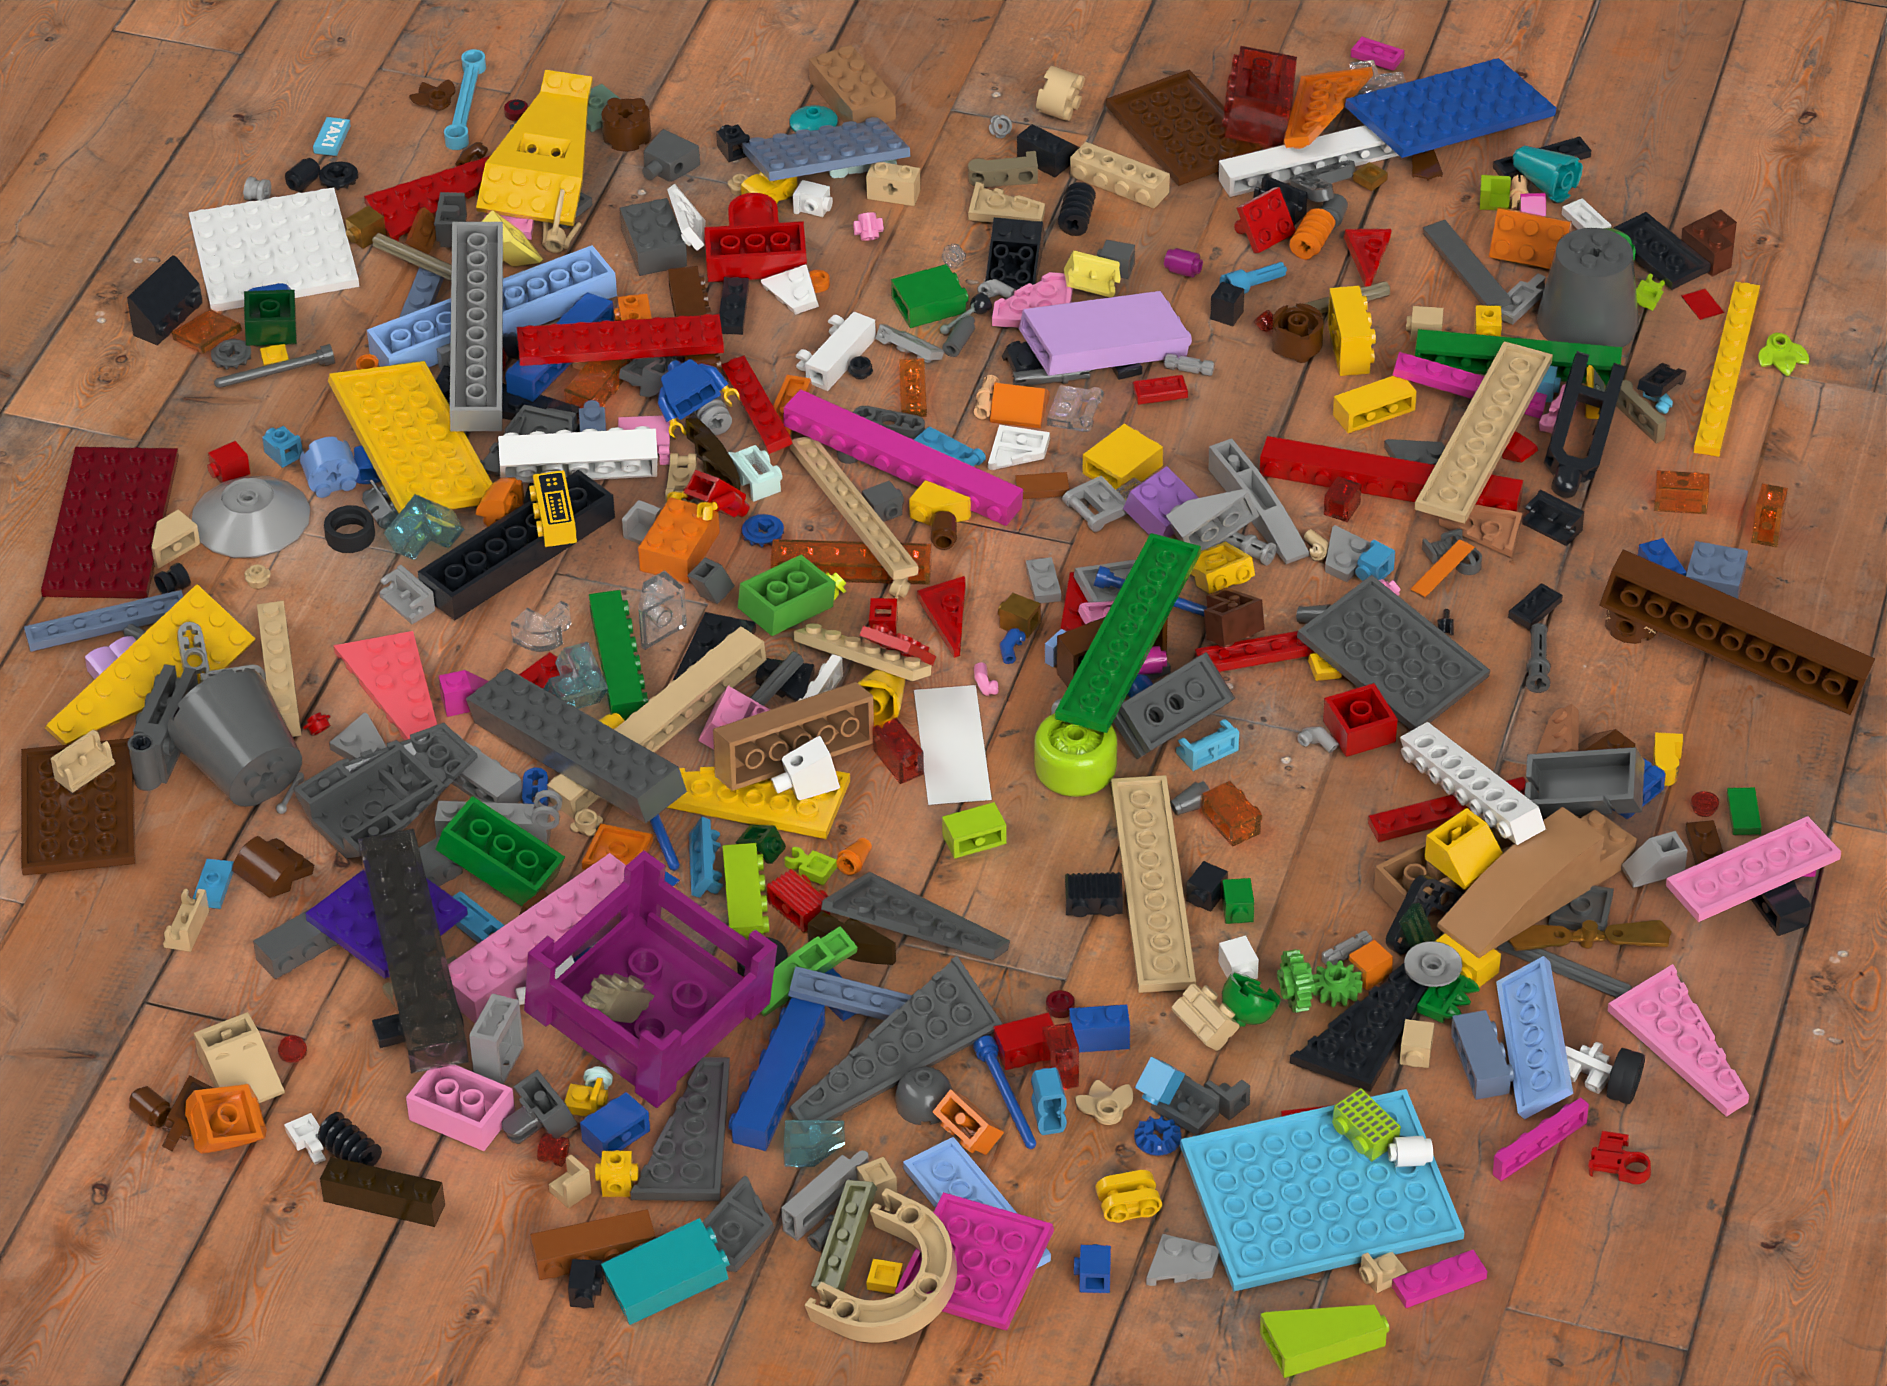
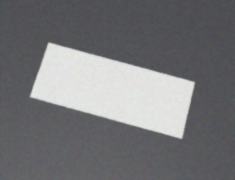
(952, 745)

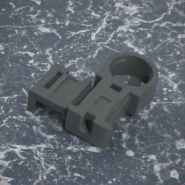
(1437, 549)

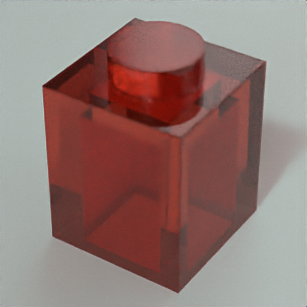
(1342, 499)

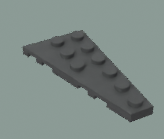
(691, 1146)

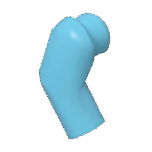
(1663, 403)

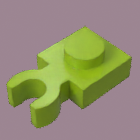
(1649, 292)
(815, 865)

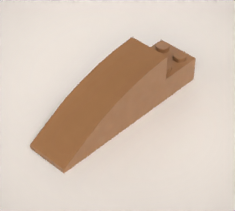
(1537, 879)

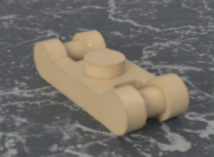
(679, 477)

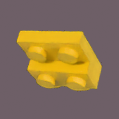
(1222, 567)

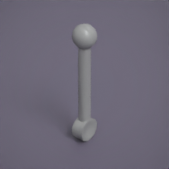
(281, 808)

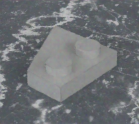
(1344, 553)
(1182, 1260)

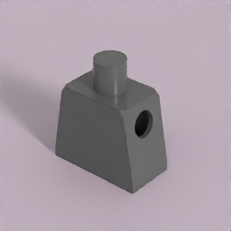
(670, 157)

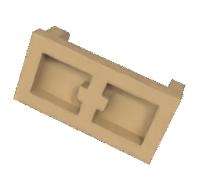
(82, 761)
(187, 922)

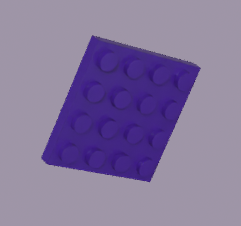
(350, 922)

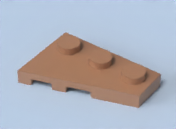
(1489, 527)

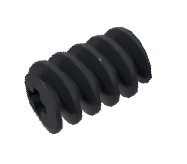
(1076, 208)
(347, 1140)

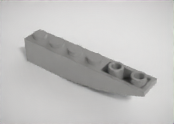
(1237, 472)

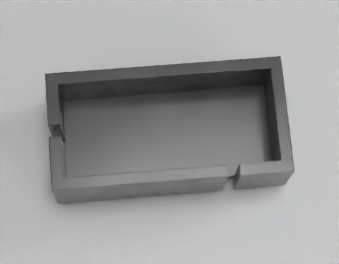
(1586, 781)

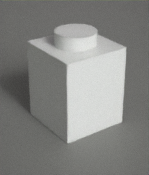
(1238, 957)

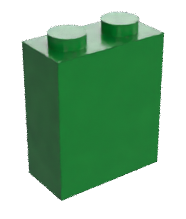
(929, 295)

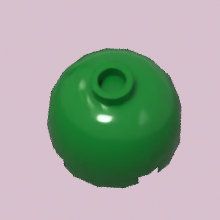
(1249, 1000)

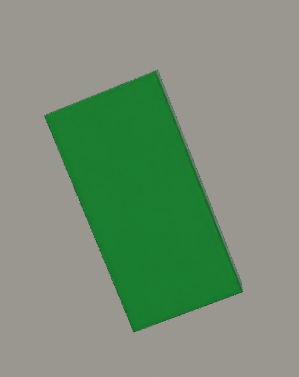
(1744, 811)

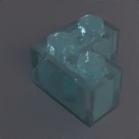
(420, 523)
(579, 678)

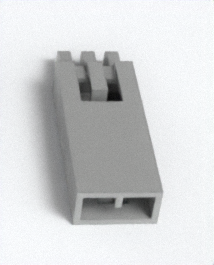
(820, 1195)

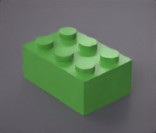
(786, 595)

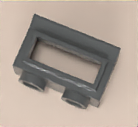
(450, 209)

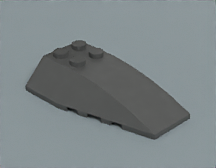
(383, 787)

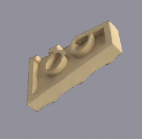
(990, 204)

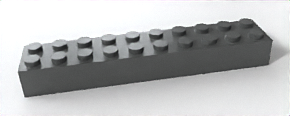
(576, 745)

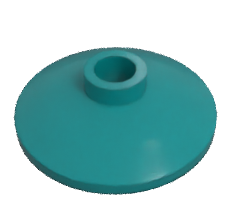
(812, 118)

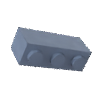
(1481, 1054)

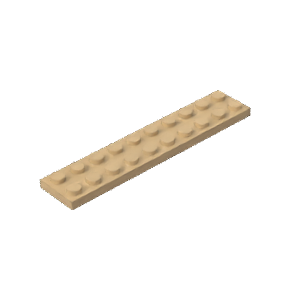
(1483, 432)
(1153, 884)

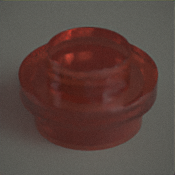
(1704, 803)
(292, 1049)

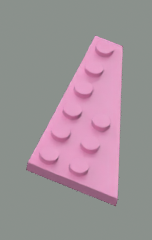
(1677, 1032)

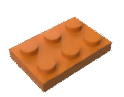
(1526, 237)

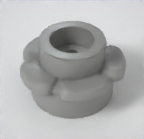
(1006, 126)

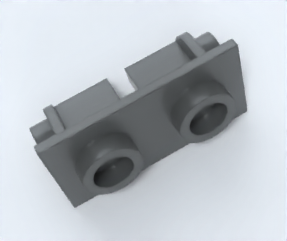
(378, 499)

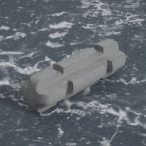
(1189, 364)
(1343, 949)

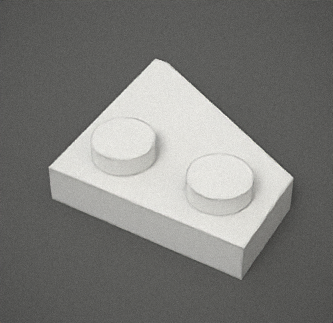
(1017, 446)

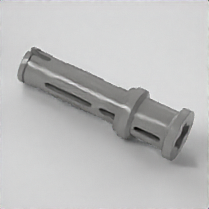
(1253, 547)

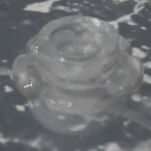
(950, 259)

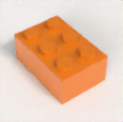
(677, 540)

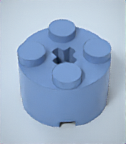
(329, 466)

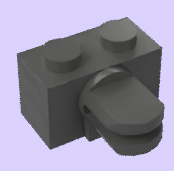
(539, 1110)

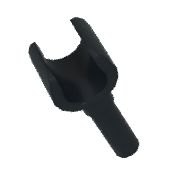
(1446, 623)

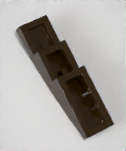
(712, 452)

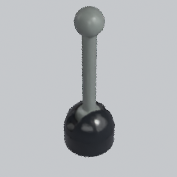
(979, 304)

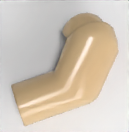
(1318, 543)

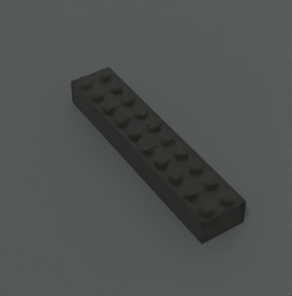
(413, 951)

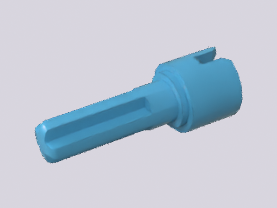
(1247, 279)

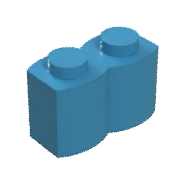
(1048, 1101)

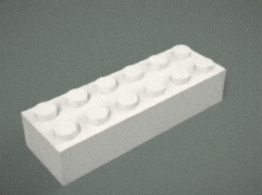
(595, 453)

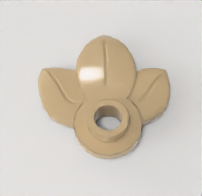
(1105, 1103)

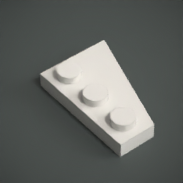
(688, 218)

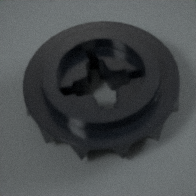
(338, 169)

